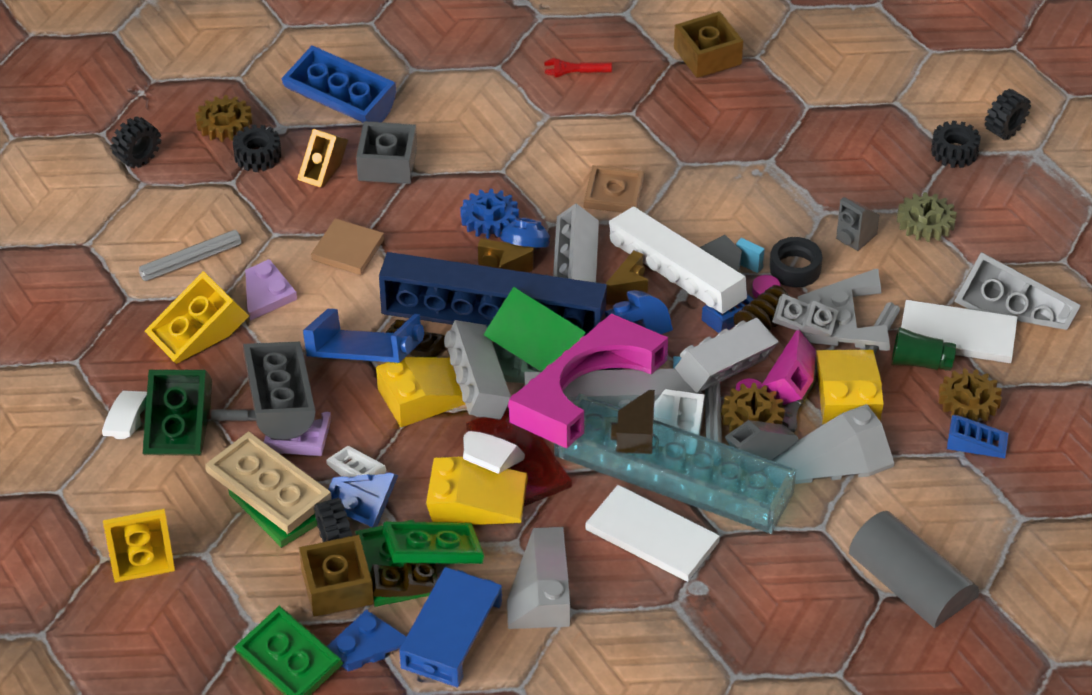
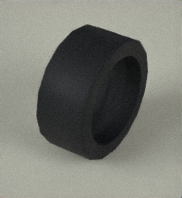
(801, 248)

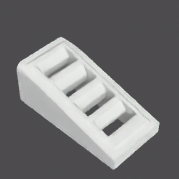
(359, 465)

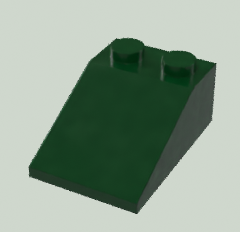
(176, 412)

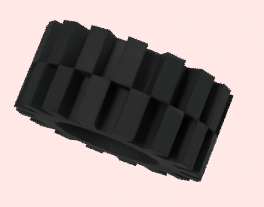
(1007, 114)
(136, 142)
(955, 154)
(257, 158)
(332, 520)

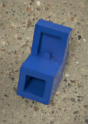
(643, 311)

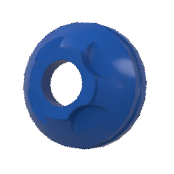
(526, 233)

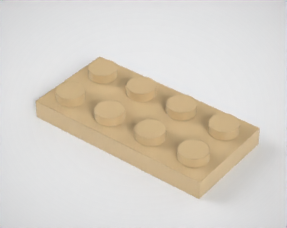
(267, 482)

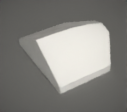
(680, 410)
(491, 451)

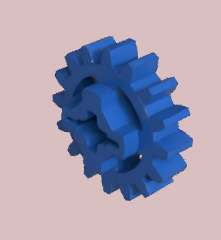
(488, 212)

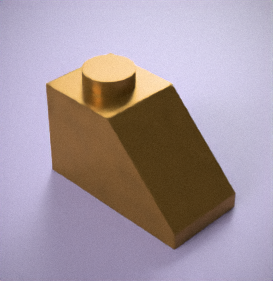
(322, 157)

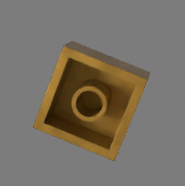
(708, 44)
(336, 575)

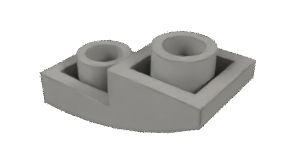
(808, 318)

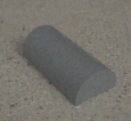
(279, 388)
(912, 568)

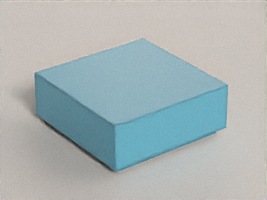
(751, 255)

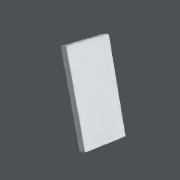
(973, 331)
(652, 532)

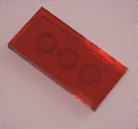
(542, 468)

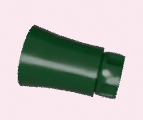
(922, 351)

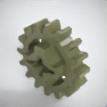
(926, 217)

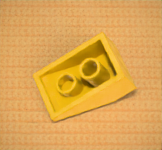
(196, 320)
(847, 382)
(418, 388)
(474, 494)
(139, 545)

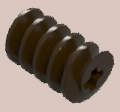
(761, 307)

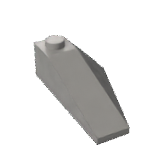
(1005, 291)
(841, 447)
(541, 583)

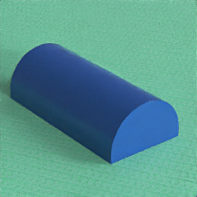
(341, 85)

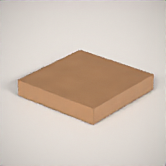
(613, 189)
(347, 246)

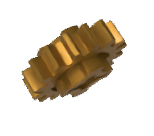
(223, 118)
(970, 395)
(738, 406)

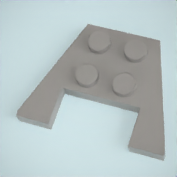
(840, 297)

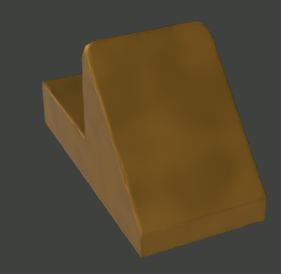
(505, 255)
(627, 278)

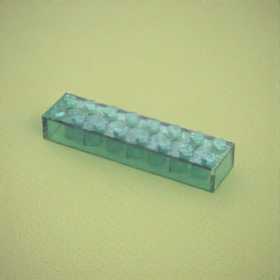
(686, 468)

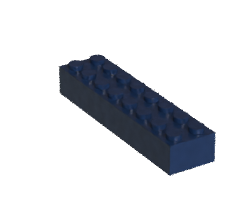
(474, 293)

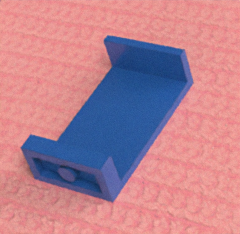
(326, 340)
(449, 626)

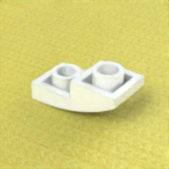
(125, 414)

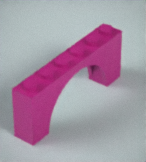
(611, 344)

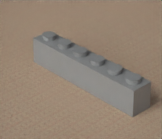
(621, 386)

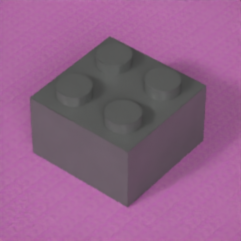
(386, 152)

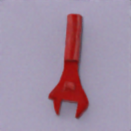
(562, 67)

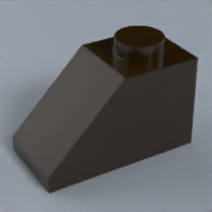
(635, 425)

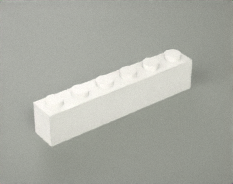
(678, 260)

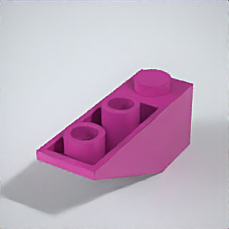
(793, 370)

